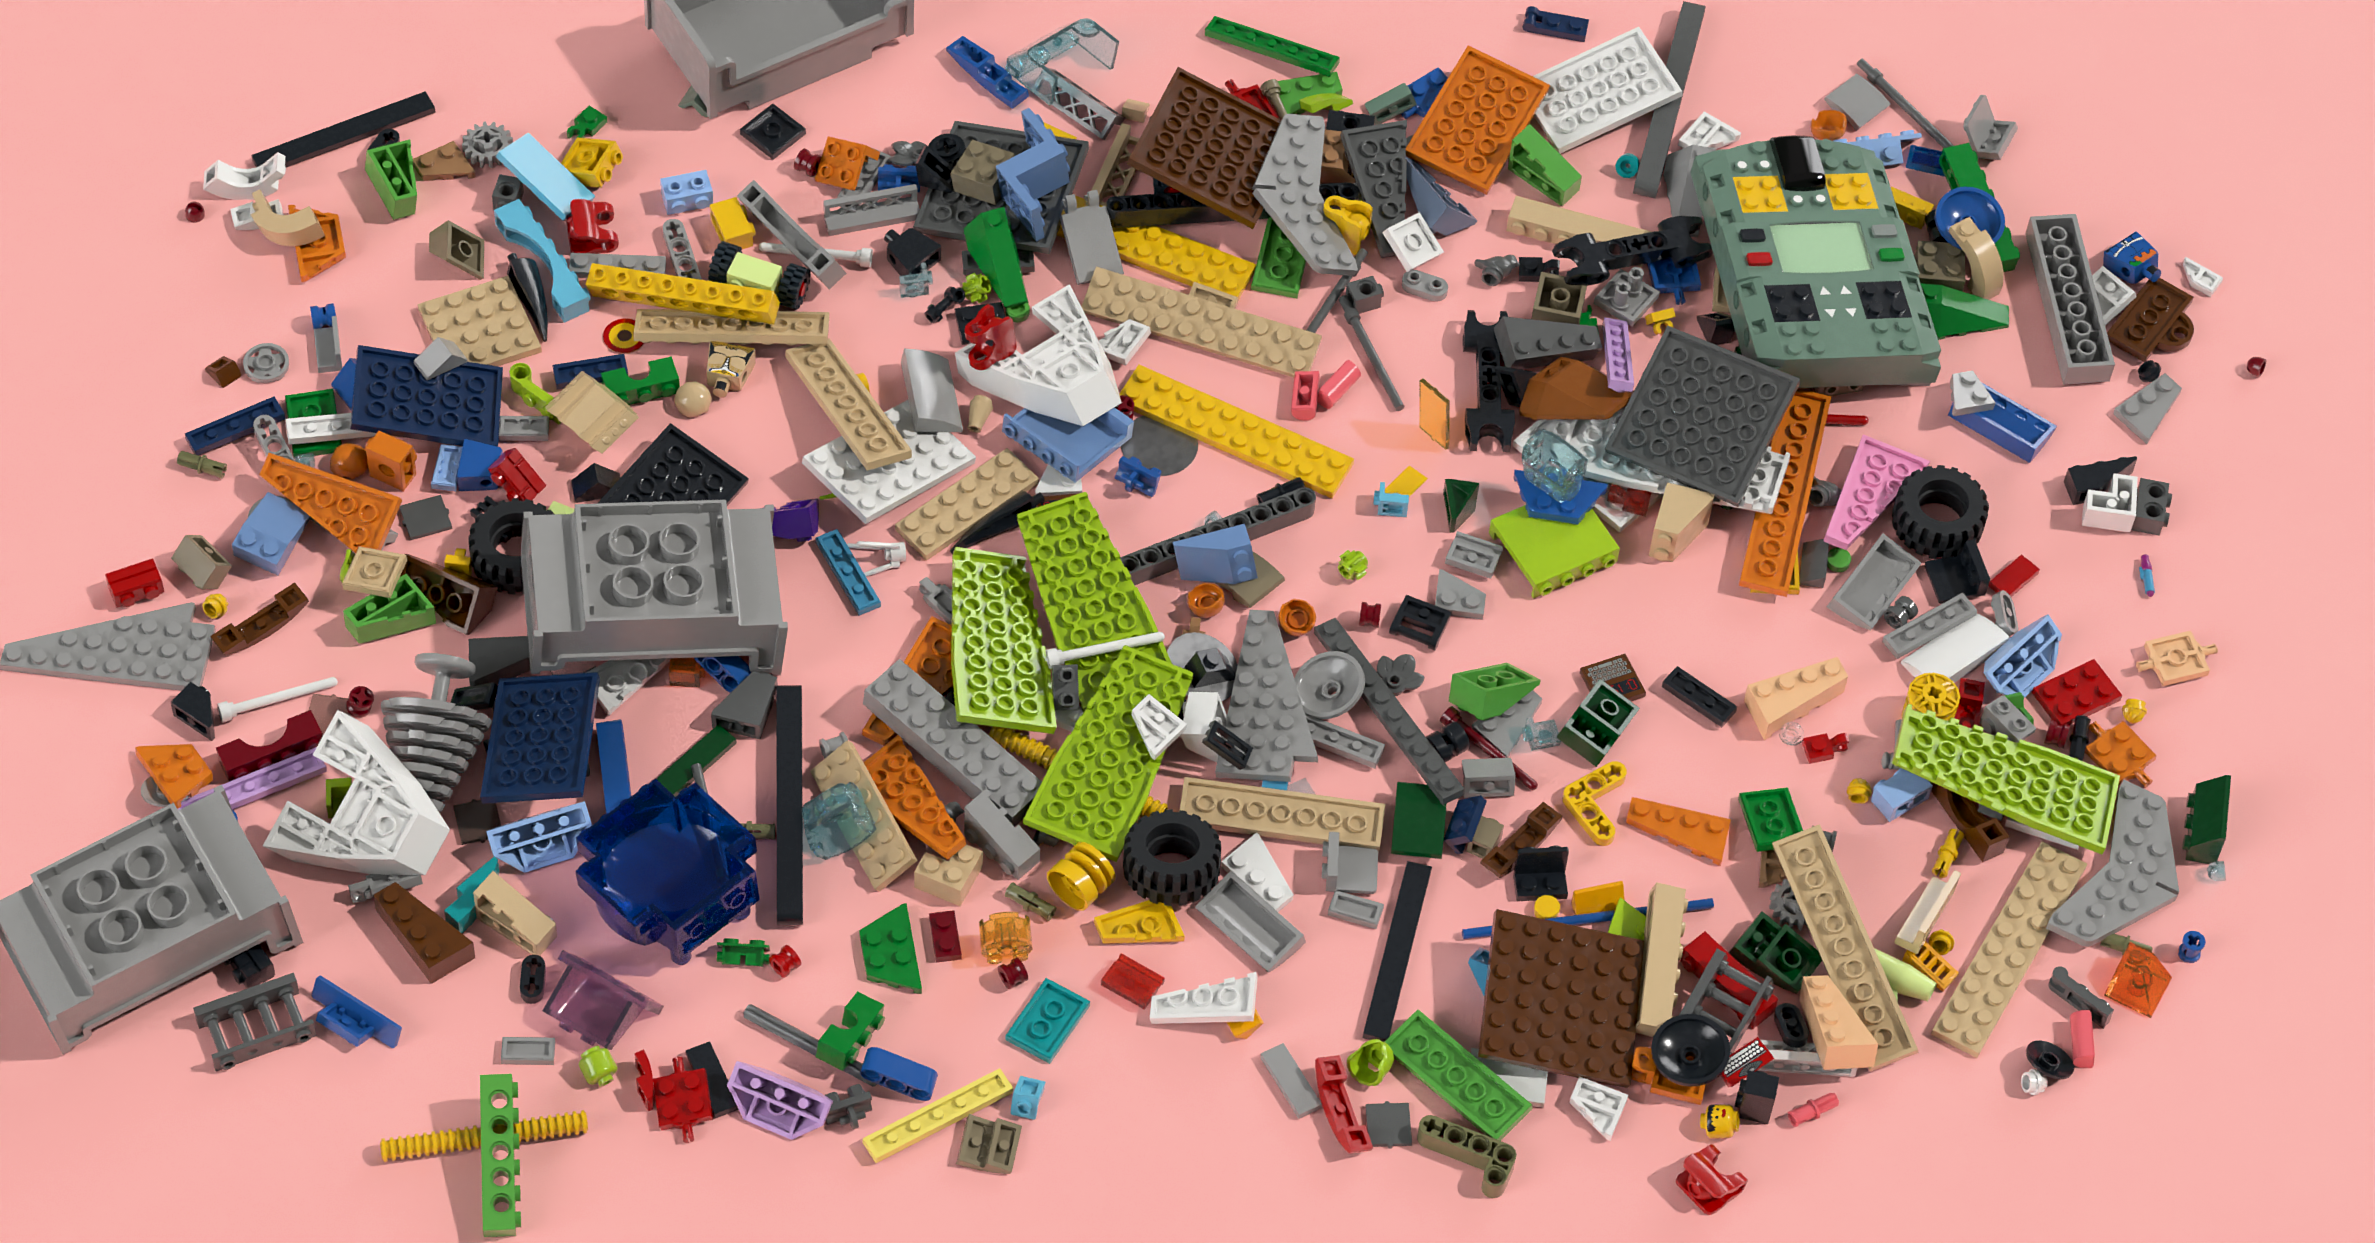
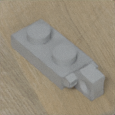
(938, 598)
(375, 882)

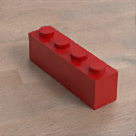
(1695, 960)

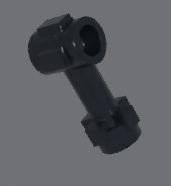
(951, 296)

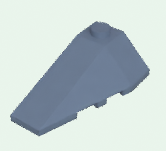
(1434, 202)

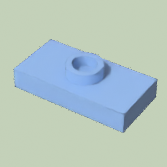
(446, 468)

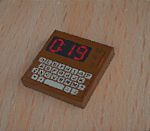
(1616, 673)

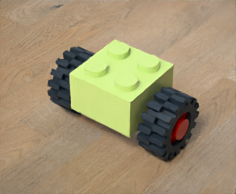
(735, 268)

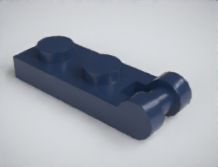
(1555, 24)

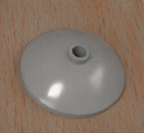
(1328, 674)

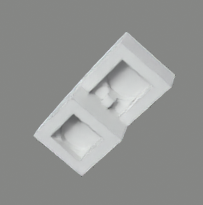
(242, 219)

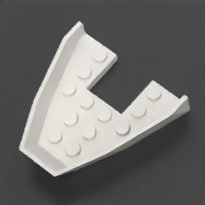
(1058, 378)
(383, 821)

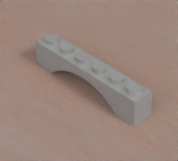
(791, 234)

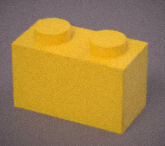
(731, 223)

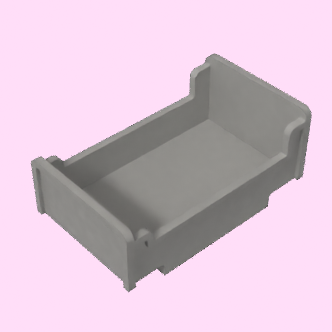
(770, 46)
(652, 584)
(141, 915)

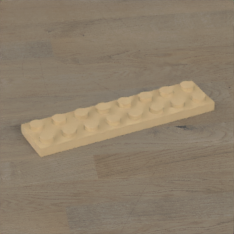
(694, 327)
(848, 405)
(1283, 813)

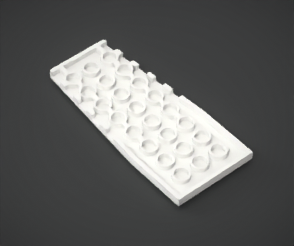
(1592, 436)

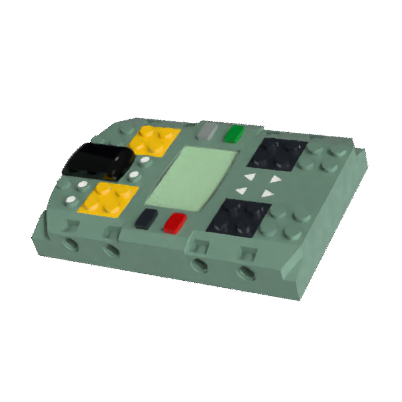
(1816, 262)

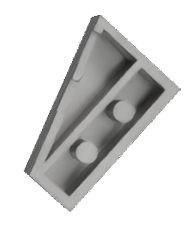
(998, 837)

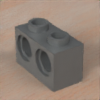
(2151, 506)

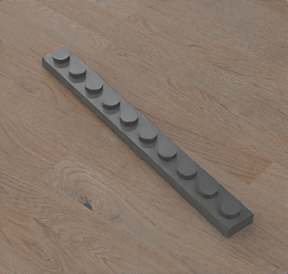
(1394, 717)

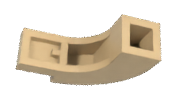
(285, 230)
(1983, 257)

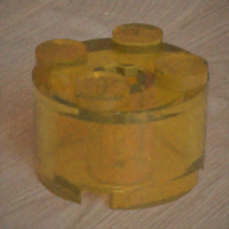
(1005, 937)

